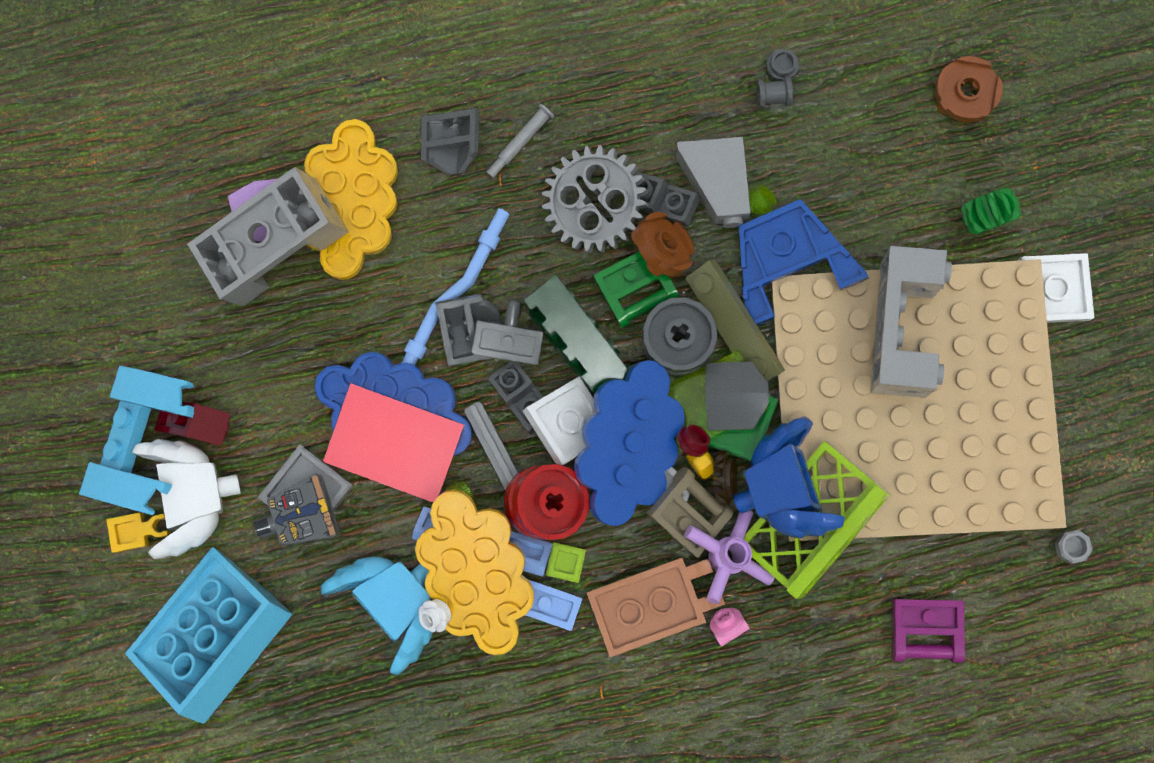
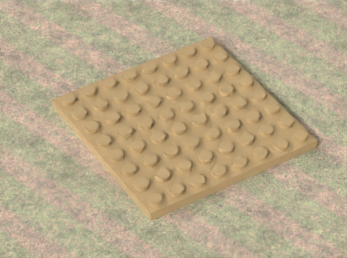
(968, 453)

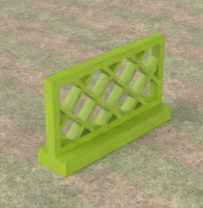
(835, 541)

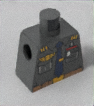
(300, 514)

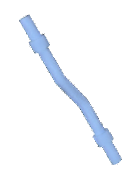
(488, 241)

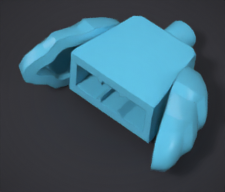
(391, 599)

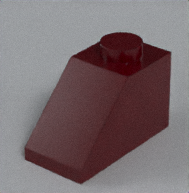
(206, 425)

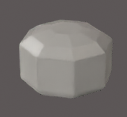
(1073, 546)

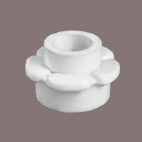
(434, 615)

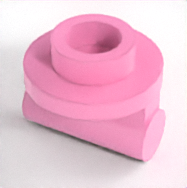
(727, 625)

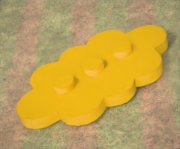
(358, 185)
(475, 571)

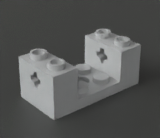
(293, 214)
(904, 274)

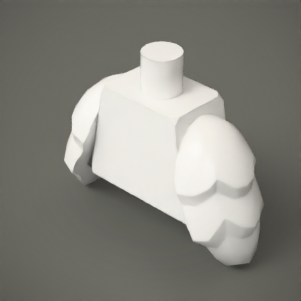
(195, 494)

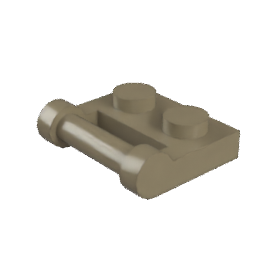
(677, 515)

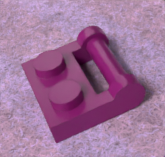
(928, 618)

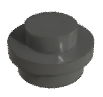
(782, 64)

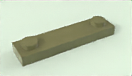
(733, 318)

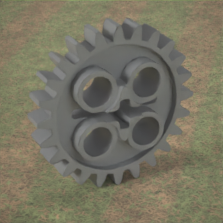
(617, 180)

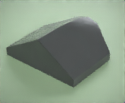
(450, 140)
(458, 326)
(734, 396)

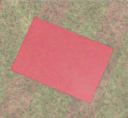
(393, 443)

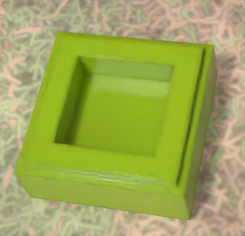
(565, 562)

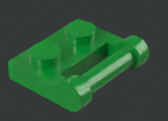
(628, 278)

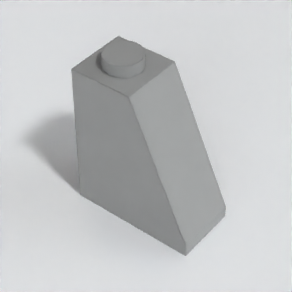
(718, 176)

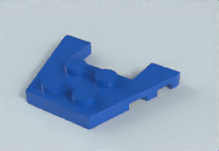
(783, 245)

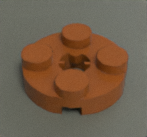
(982, 79)
(650, 239)

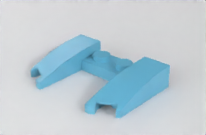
(138, 394)

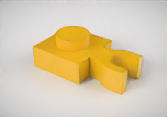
(132, 531)

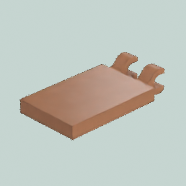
(650, 605)

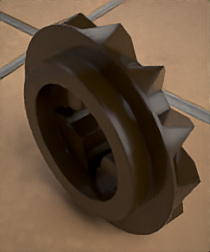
(725, 477)

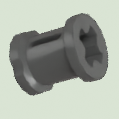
(774, 92)

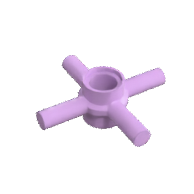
(720, 560)

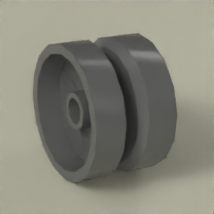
(683, 318)

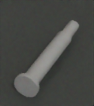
(520, 139)

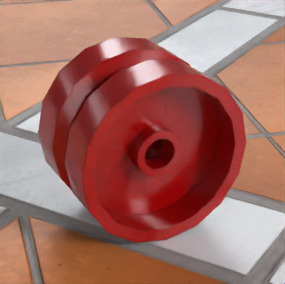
(543, 484)

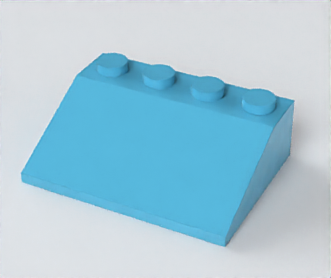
(207, 636)

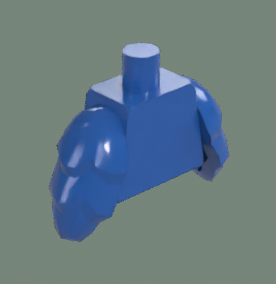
(783, 486)

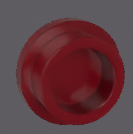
(693, 440)

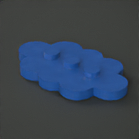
(400, 382)
(629, 442)

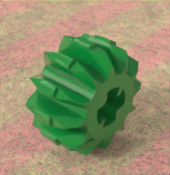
(991, 211)

